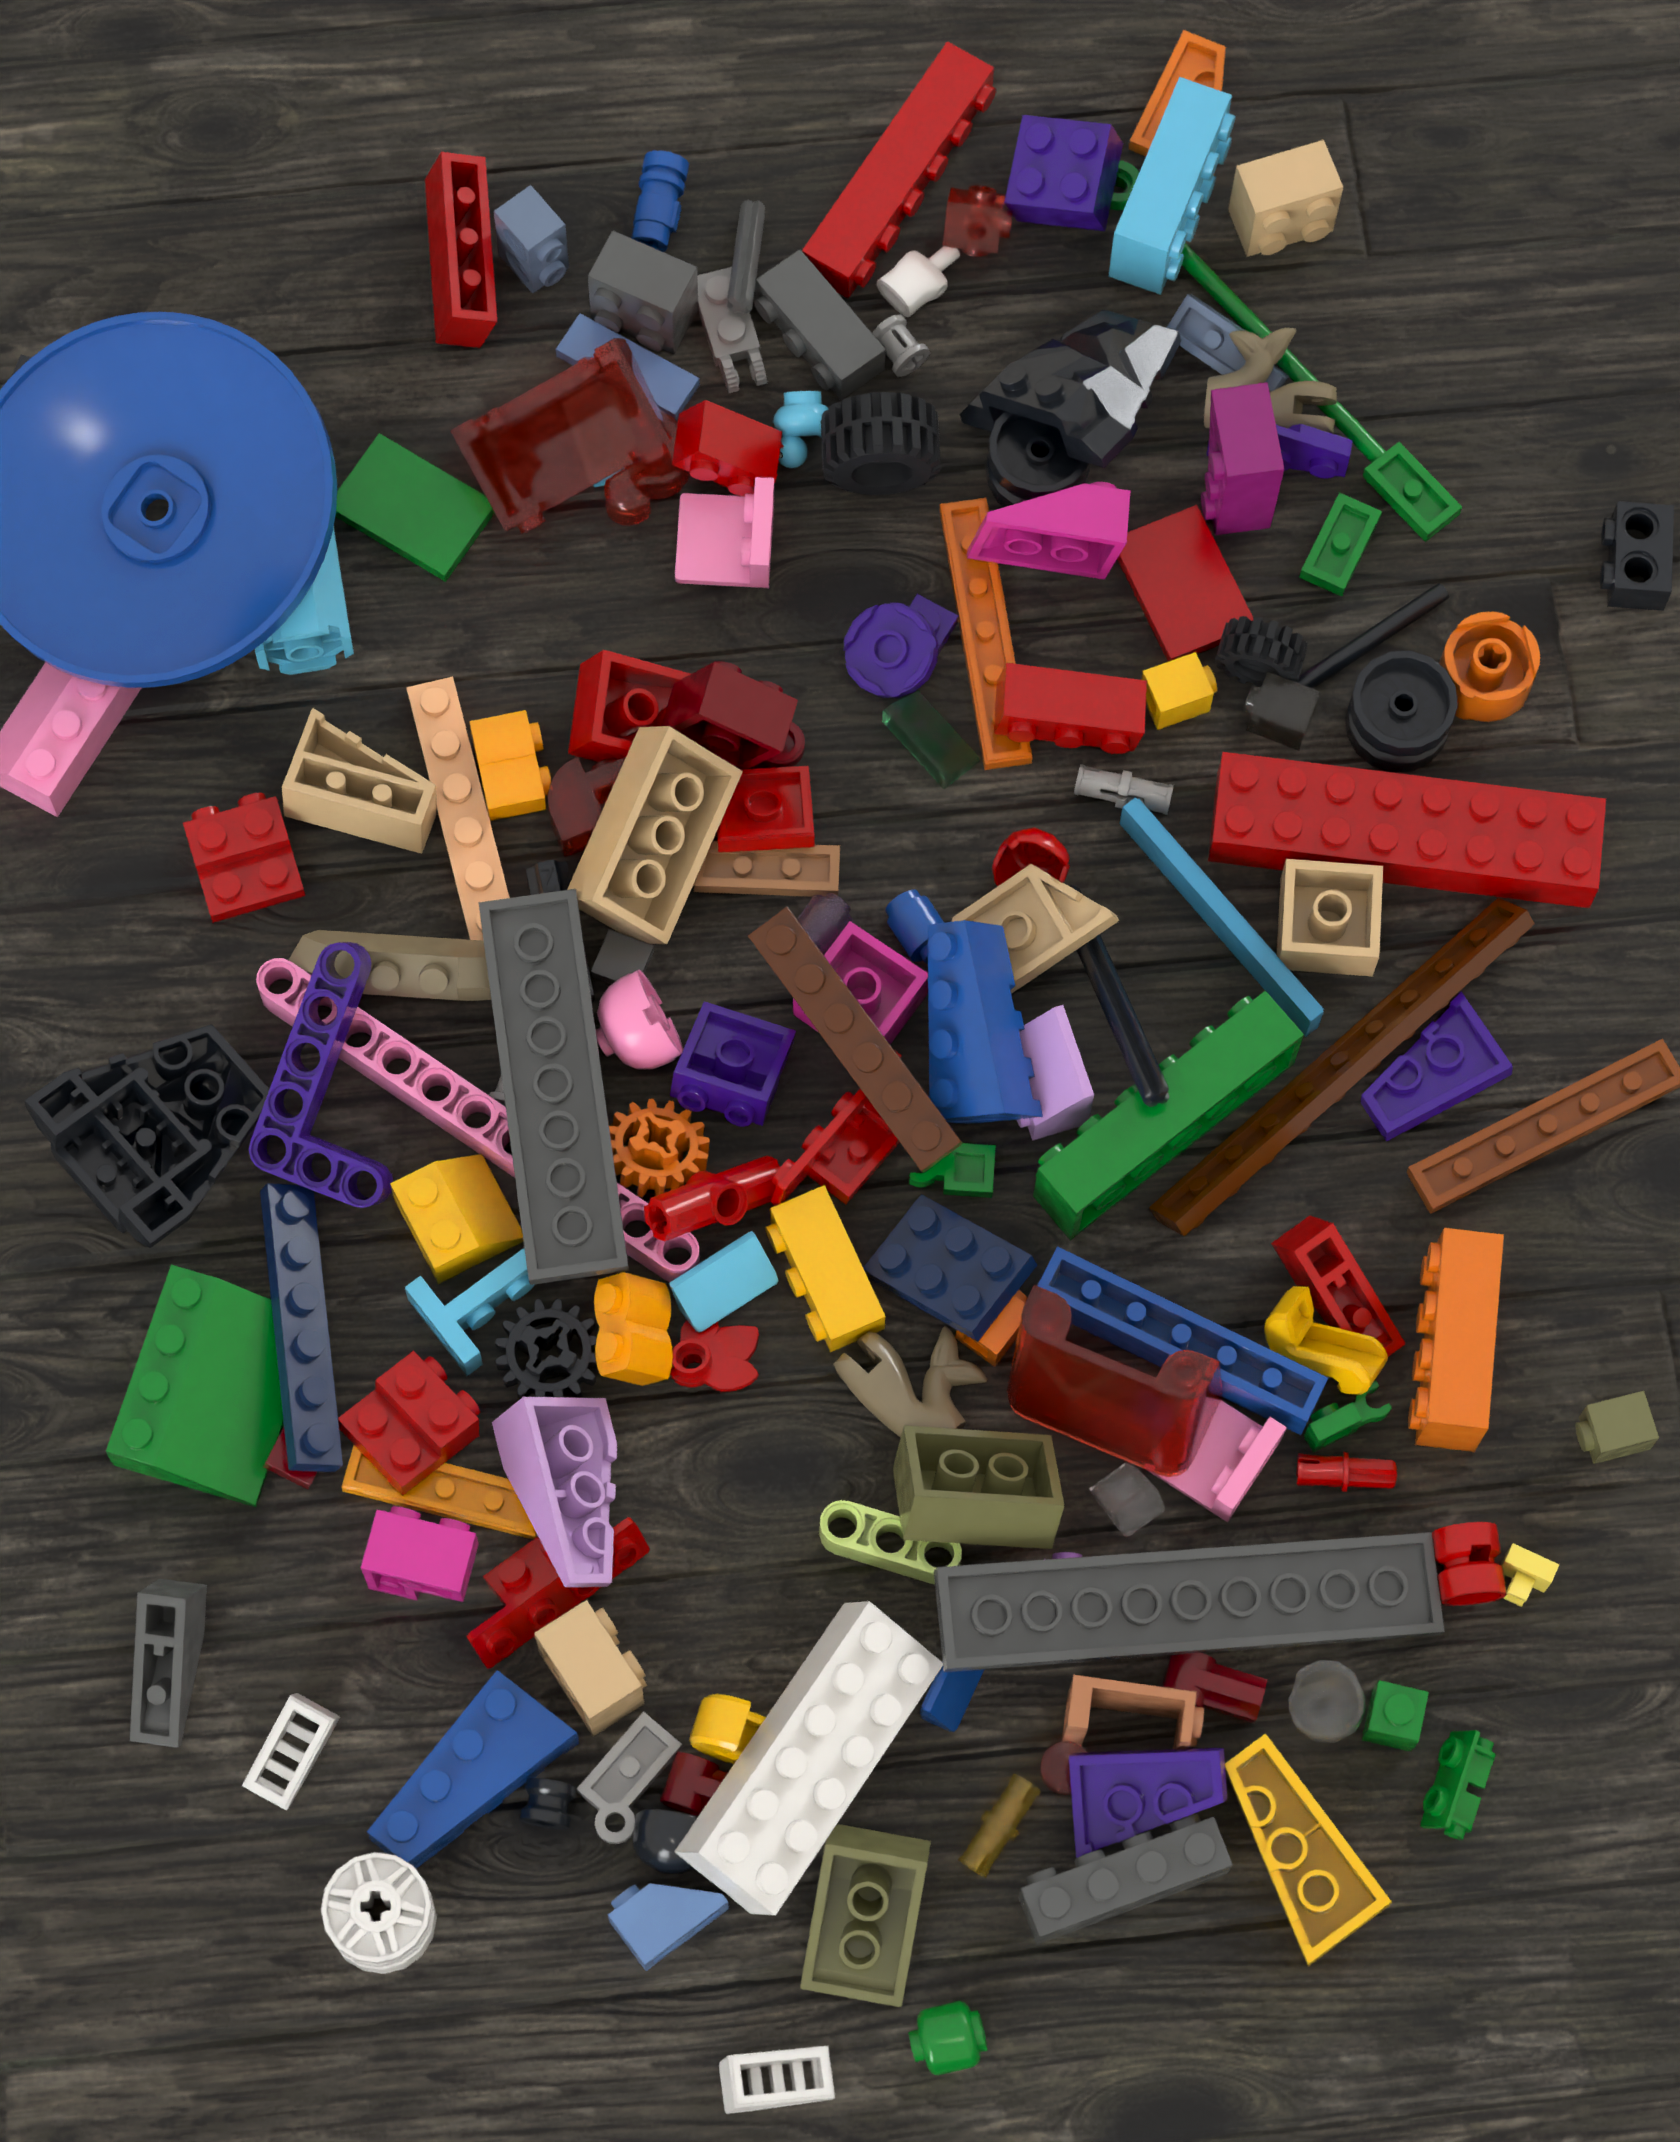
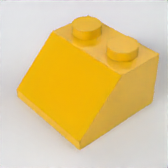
(456, 1214)

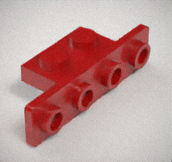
(842, 1153)
(536, 1594)

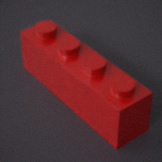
(460, 250)

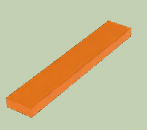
(982, 628)

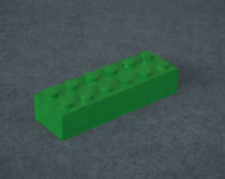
(1139, 1140)

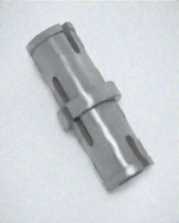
(1123, 788)

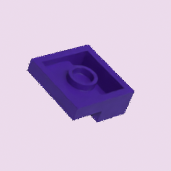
(731, 1065)

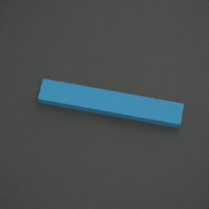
(1221, 916)

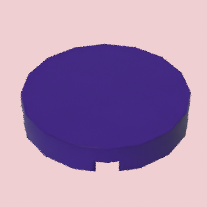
(890, 650)

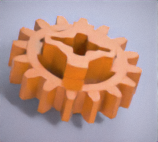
(657, 1147)

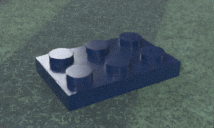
(949, 1267)

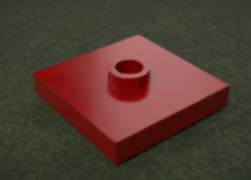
(769, 811)

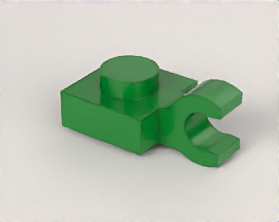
(1336, 1423)

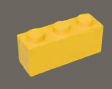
(825, 1269)

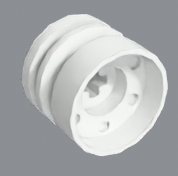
(403, 1930)

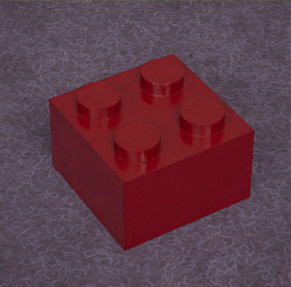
(731, 714)

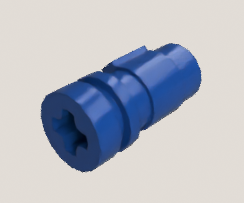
(657, 205)

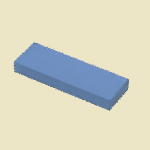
(668, 383)

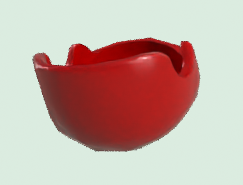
(1027, 848)

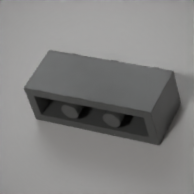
(819, 325)

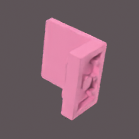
(726, 538)
(1228, 1460)

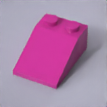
(1059, 532)

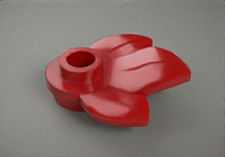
(722, 1357)

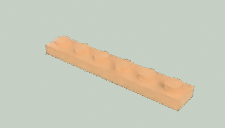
(458, 798)

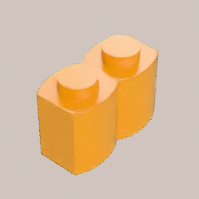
(509, 765)
(633, 1329)

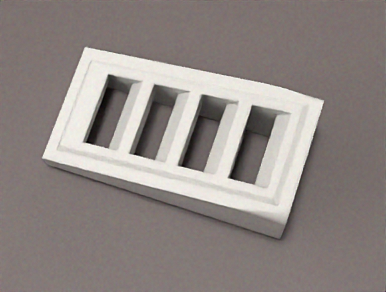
(295, 1704)
(732, 2085)

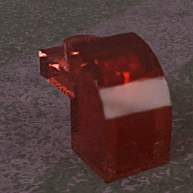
(576, 800)

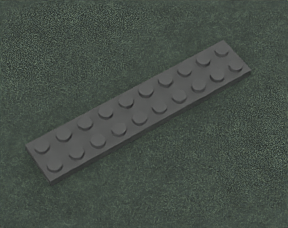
(1187, 1601)

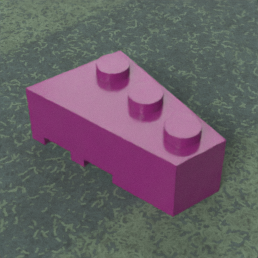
(1242, 460)

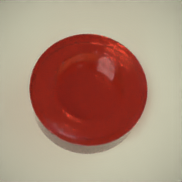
(1056, 1768)

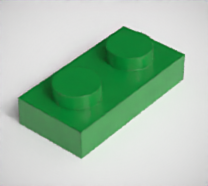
(1340, 544)

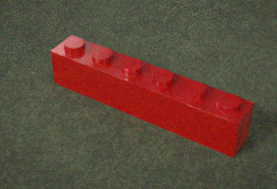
(900, 168)

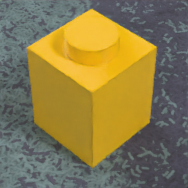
(1179, 690)

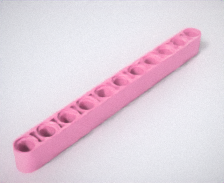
(455, 1108)

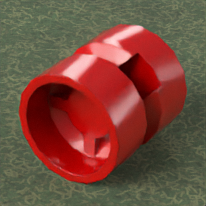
(1469, 1563)

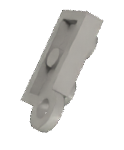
(627, 1774)

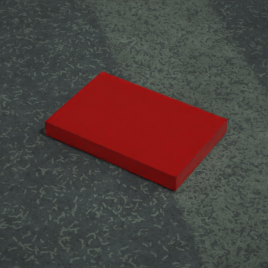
(1182, 583)

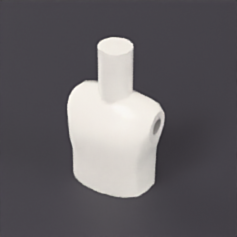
(916, 279)

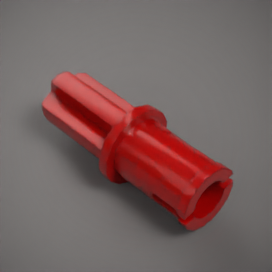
(1345, 1471)

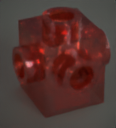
(976, 220)

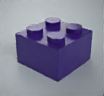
(1064, 172)

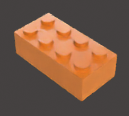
(1457, 1341)

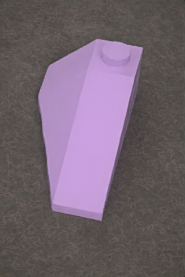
(561, 1471)

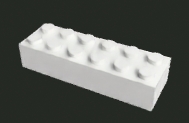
(809, 1758)

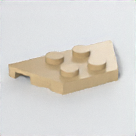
(1039, 920)

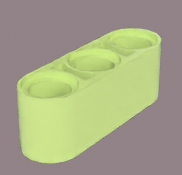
(863, 1546)

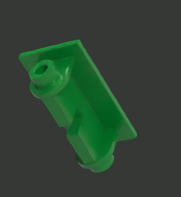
(1462, 1761)

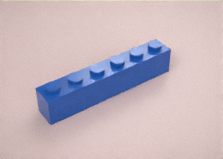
(1158, 1328)

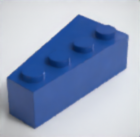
(974, 1028)

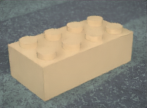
(653, 834)

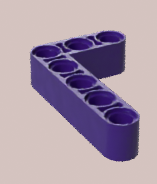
(312, 1086)

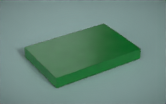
(412, 507)

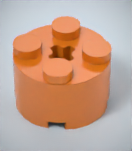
(1510, 669)

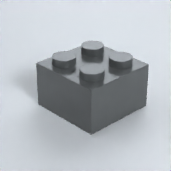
(643, 293)

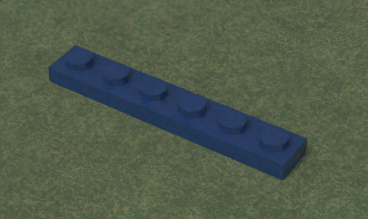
(301, 1328)

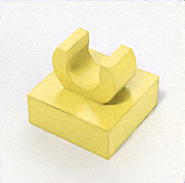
(1527, 1572)

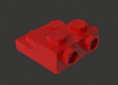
(243, 857)
(411, 1422)

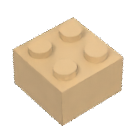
(1285, 199)
(1330, 917)
(590, 1667)

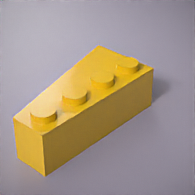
(1307, 1858)

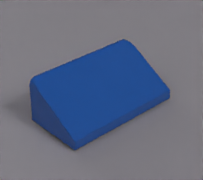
(949, 1697)

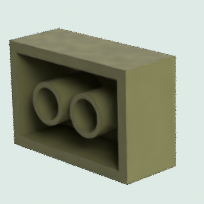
(977, 1487)

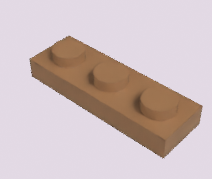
(771, 871)

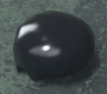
(658, 1836)

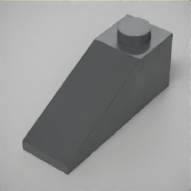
(166, 1659)

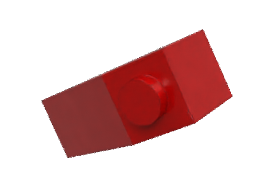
(1337, 1285)

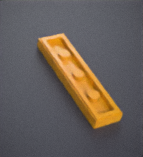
(446, 1492)

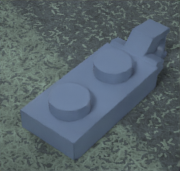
(1207, 337)

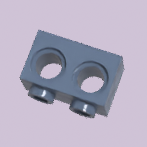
(532, 239)

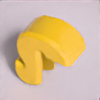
(1331, 1351)
(724, 1727)

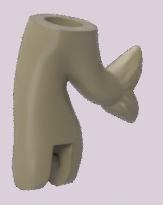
(1288, 400)
(888, 1390)

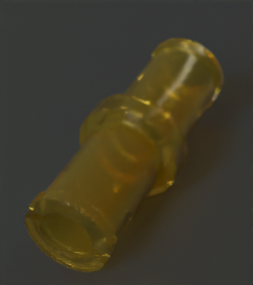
(999, 1825)

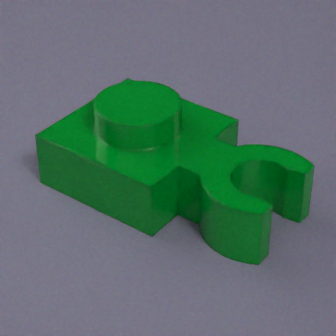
(964, 1171)

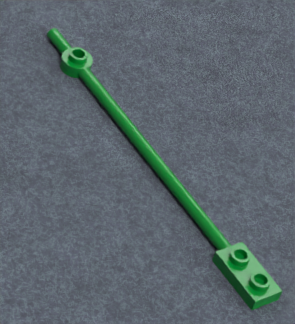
(1392, 473)

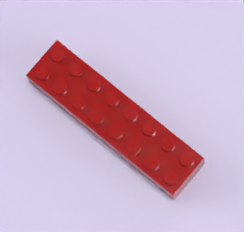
(1412, 825)

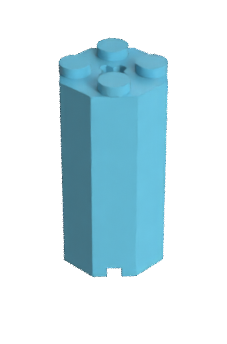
(315, 628)

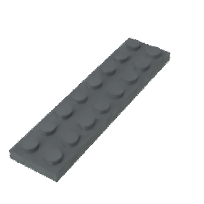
(553, 1087)

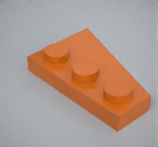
(1192, 59)

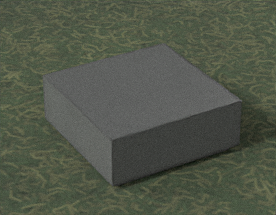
(620, 956)

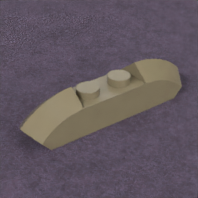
(406, 964)

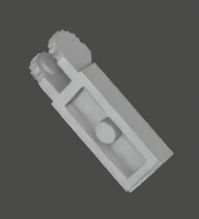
(728, 333)

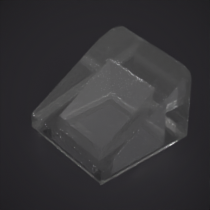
(1128, 1498)

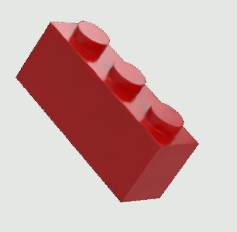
(1070, 708)

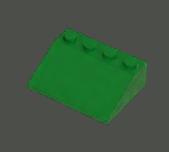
(203, 1390)

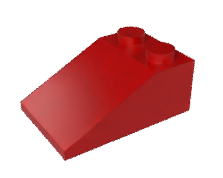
(616, 699)

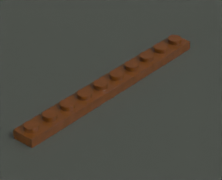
(1341, 1066)

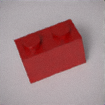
(725, 447)

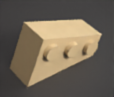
(356, 790)

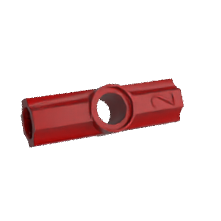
(712, 1198)

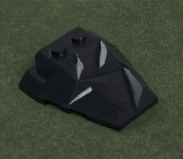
(1083, 384)
(152, 1128)

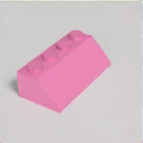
(58, 736)

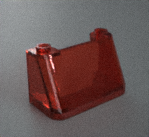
(564, 436)
(1105, 1402)

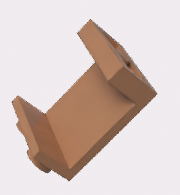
(1132, 1698)

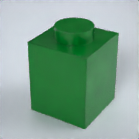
(1395, 1716)

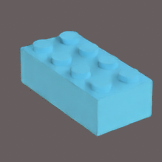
(1172, 186)

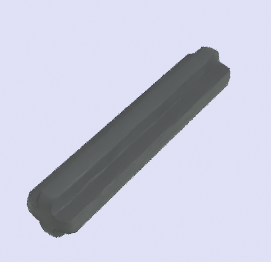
(746, 256)

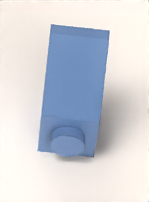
(662, 1918)

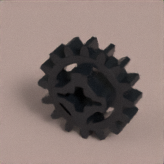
(532, 1340)

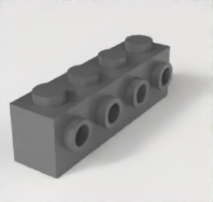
(1124, 1880)

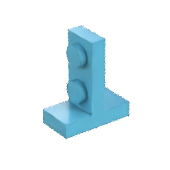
(470, 1308)

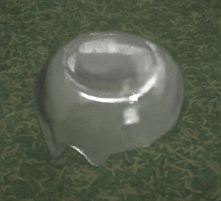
(1326, 1701)

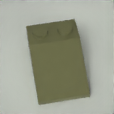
(865, 1915)

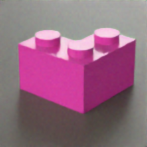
(418, 1555)

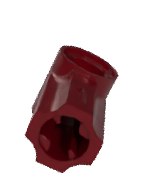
(1216, 1686)
(691, 1783)

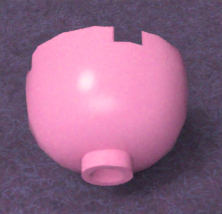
(636, 1025)

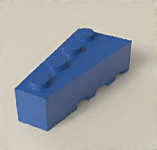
(472, 1770)

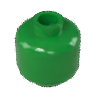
(948, 2038)

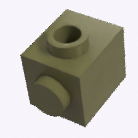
(1617, 1427)

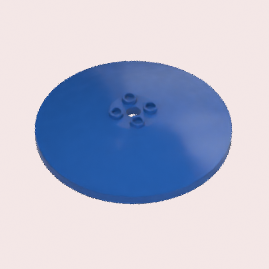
(139, 417)

